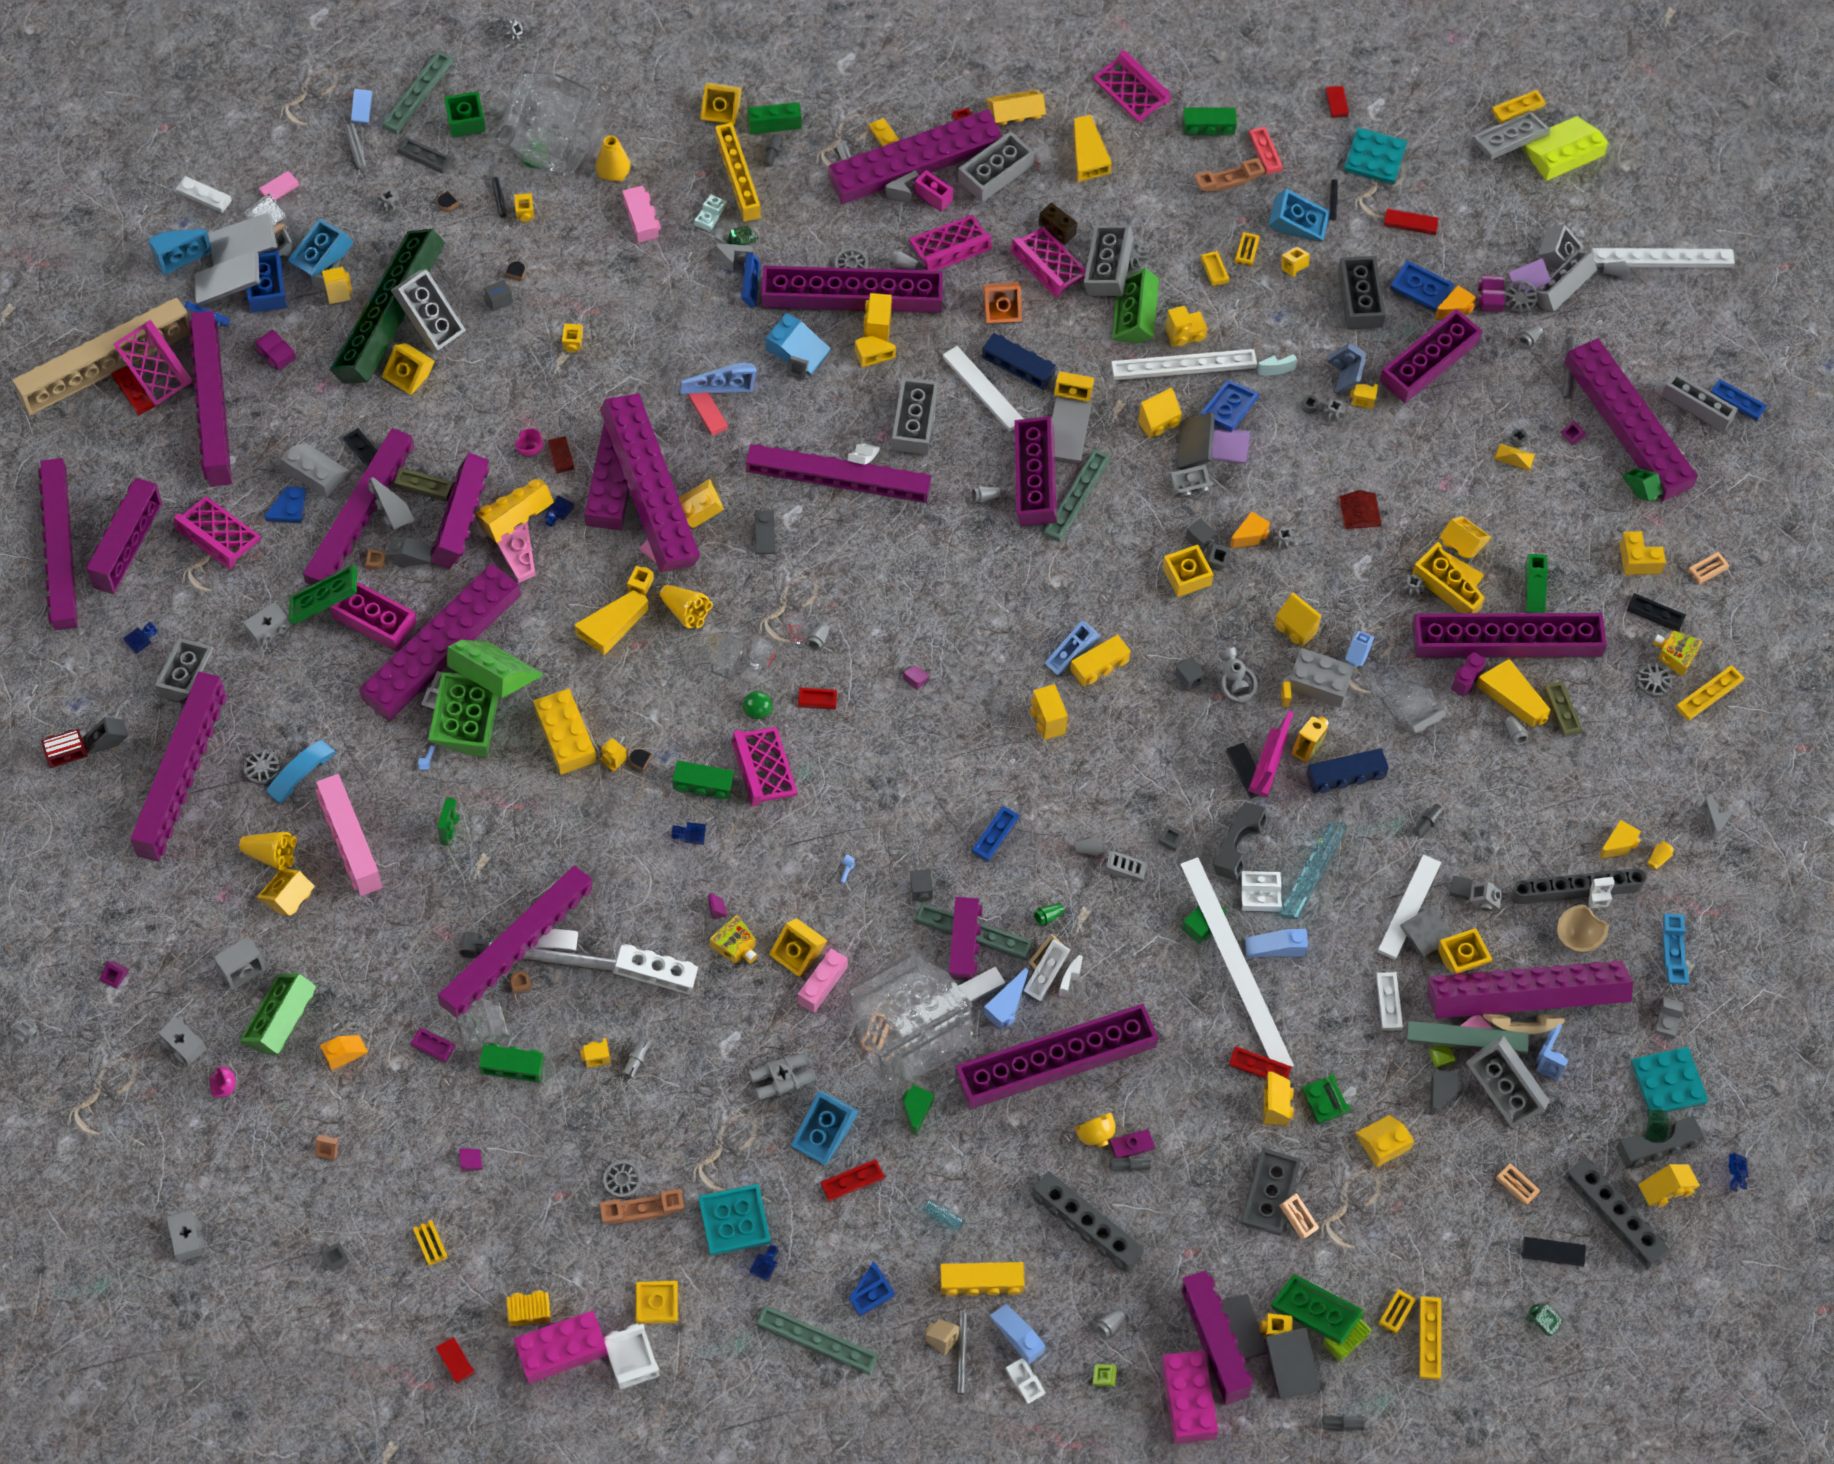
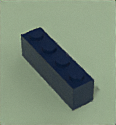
(1018, 361)
(1347, 770)

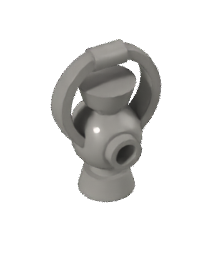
(1234, 671)

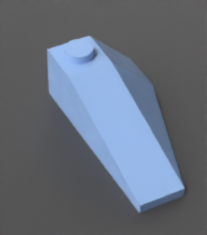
(727, 379)

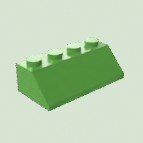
(1136, 308)
(278, 1013)

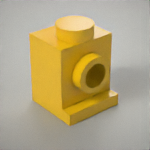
(524, 210)
(1294, 261)
(572, 337)
(1363, 395)
(640, 580)
(613, 754)
(595, 1054)
(1280, 1322)

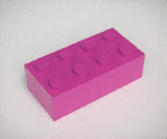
(375, 616)
(560, 1346)
(1189, 1396)

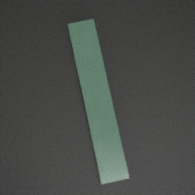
(417, 92)
(1077, 495)
(989, 937)
(1463, 1036)
(817, 1340)

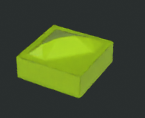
(1441, 1056)
(1104, 1375)

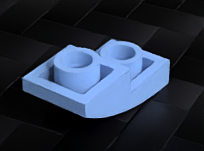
(361, 106)

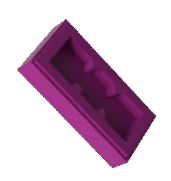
(432, 1045)
(1132, 1144)

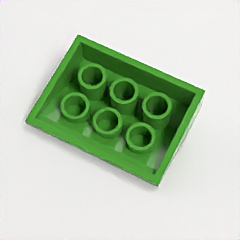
(490, 666)
(463, 715)

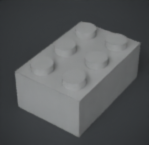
(1321, 677)

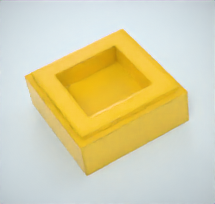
(1286, 694)

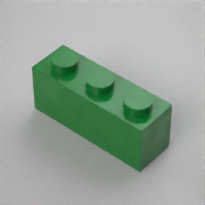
(774, 118)
(1209, 121)
(703, 780)
(511, 1062)

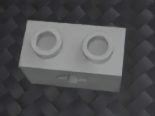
(266, 624)
(191, 1044)
(179, 1226)

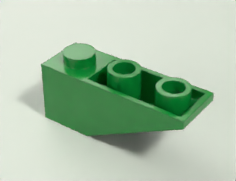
(1536, 583)

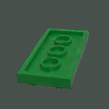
(323, 594)
(1317, 1309)

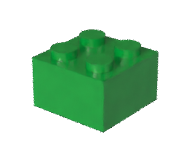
(464, 114)

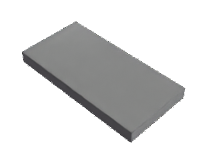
(1510, 135)
(242, 238)
(227, 278)
(1070, 428)

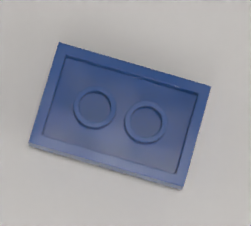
(1421, 286)
(1231, 404)

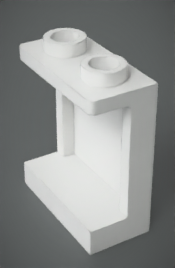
(631, 1356)

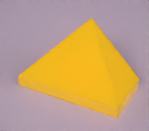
(1514, 456)

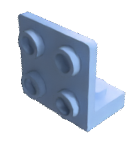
(1551, 1063)

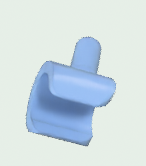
(424, 763)
(849, 862)

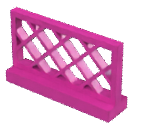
(1144, 80)
(955, 252)
(1039, 267)
(167, 354)
(203, 538)
(1270, 758)
(748, 770)

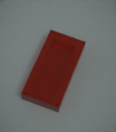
(561, 454)

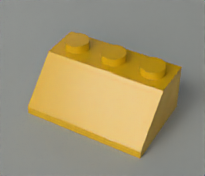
(1017, 106)

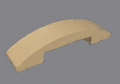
(1544, 1023)

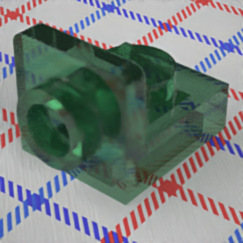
(741, 236)
(1657, 1125)
(1545, 1318)

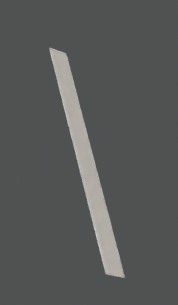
(1235, 961)

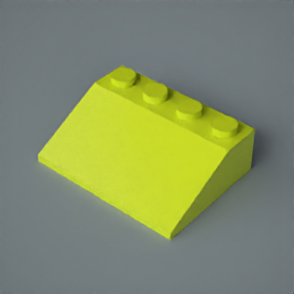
(1566, 147)

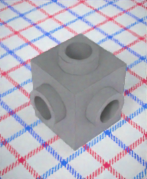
(1485, 896)

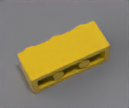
(1100, 660)

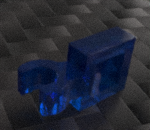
(558, 510)
(138, 639)
(693, 833)
(1738, 1168)
(765, 1265)

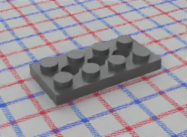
(1264, 1179)

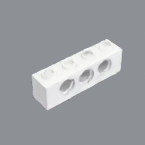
(645, 972)

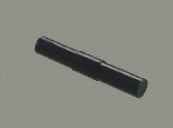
(499, 197)
(1333, 199)

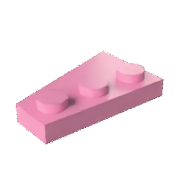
(518, 552)

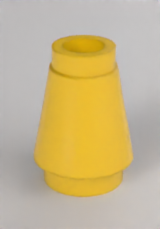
(1660, 855)

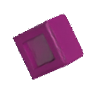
(1573, 433)
(915, 677)
(716, 906)
(114, 974)
(470, 1159)

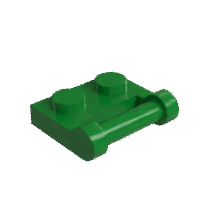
(447, 821)
(1320, 1102)

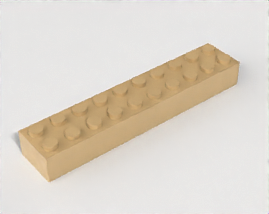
(97, 358)

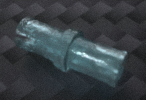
(932, 1208)

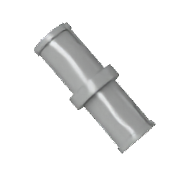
(636, 1058)

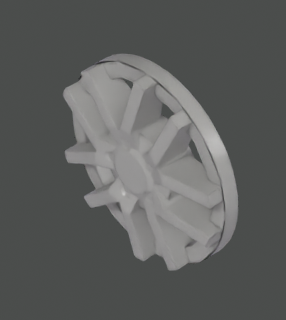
(1137, 256)
(851, 261)
(1520, 296)
(1655, 679)
(261, 766)
(622, 1179)

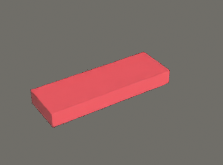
(1265, 150)
(708, 412)

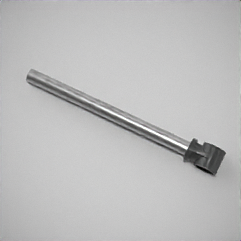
(474, 945)

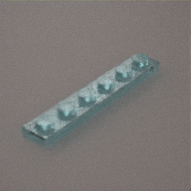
(1313, 870)

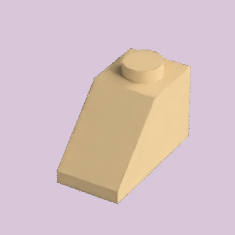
(942, 1335)

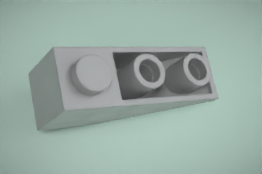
(394, 508)

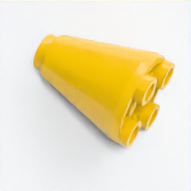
(612, 160)
(687, 605)
(272, 848)

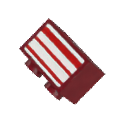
(64, 748)

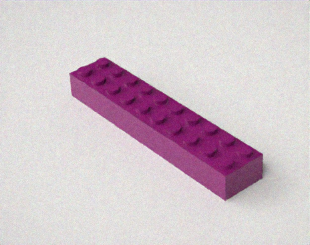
(921, 152)
(850, 288)
(210, 399)
(1630, 417)
(649, 482)
(1509, 635)
(427, 651)
(178, 767)
(1529, 989)
(1056, 1056)

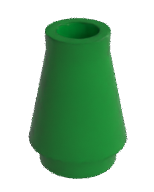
(1047, 914)

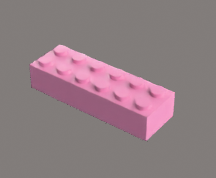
(348, 835)

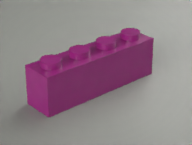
(964, 938)

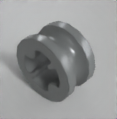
(1309, 409)
(1514, 440)

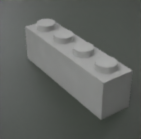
(1566, 280)
(1699, 402)

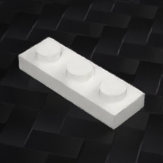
(203, 194)
(1047, 970)
(1389, 1001)

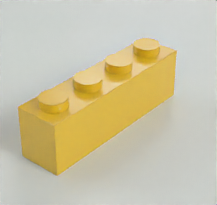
(982, 1278)

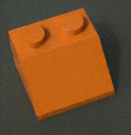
(1002, 302)

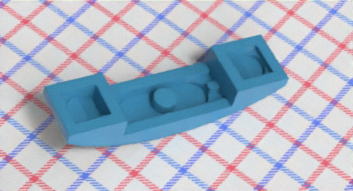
(297, 769)
(1674, 949)

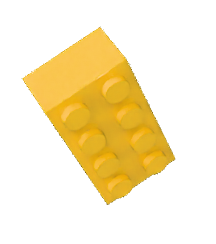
(564, 731)

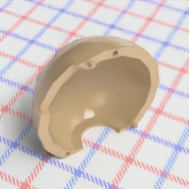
(1581, 929)

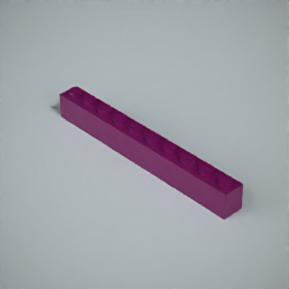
(838, 473)
(358, 508)
(58, 544)
(515, 942)

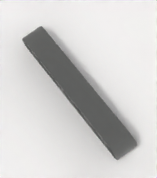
(1570, 891)

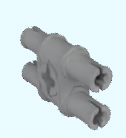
(779, 1085)

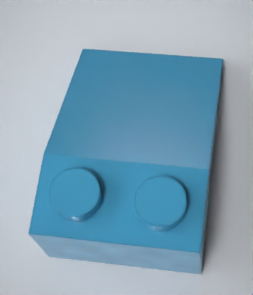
(1298, 216)
(178, 248)
(320, 248)
(795, 339)
(824, 1127)

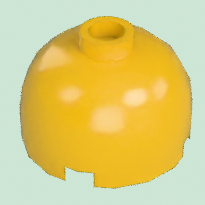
(1097, 1130)

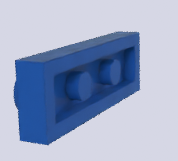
(751, 280)
(1746, 404)
(995, 834)

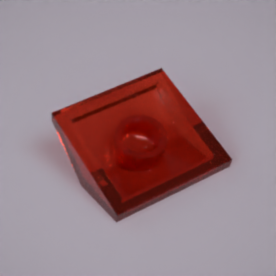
(1360, 510)

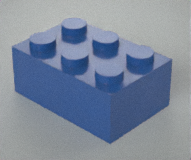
(271, 289)

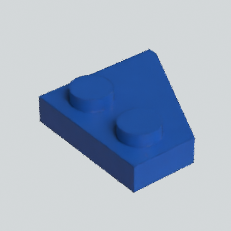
(220, 319)
(288, 506)
(871, 1291)

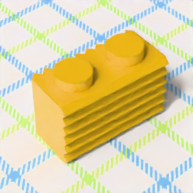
(337, 285)
(1074, 386)
(528, 1308)

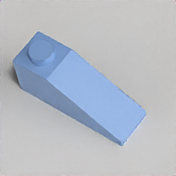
(1075, 645)
(1278, 944)
(1003, 1006)
(1018, 1333)

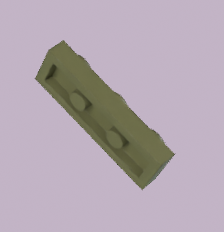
(423, 484)
(1563, 709)

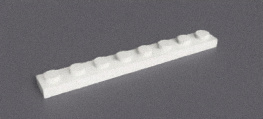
(1665, 257)
(1183, 364)

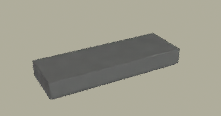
(424, 155)

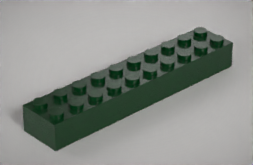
(383, 312)

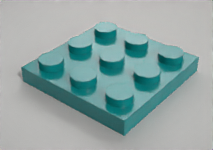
(1375, 156)
(1669, 1080)
(734, 1219)

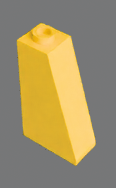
(1090, 152)
(612, 622)
(1514, 692)

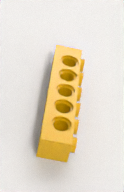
(738, 172)

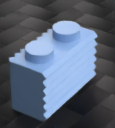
(1359, 648)

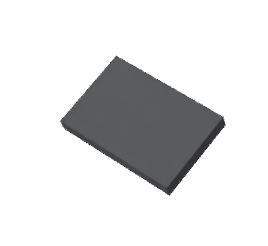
(1196, 441)
(1244, 1326)
(1292, 1363)

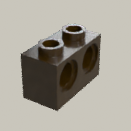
(1058, 223)

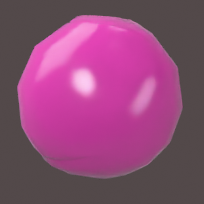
(529, 442)
(222, 1082)

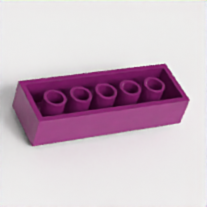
(1430, 356)
(1035, 471)
(608, 489)
(460, 510)
(124, 535)
(1215, 1337)

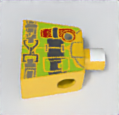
(1677, 651)
(1314, 732)
(734, 941)

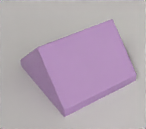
(1533, 273)
(1230, 445)

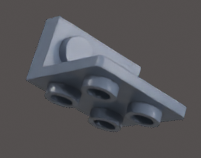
(1350, 362)

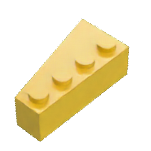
(514, 509)
(1448, 581)

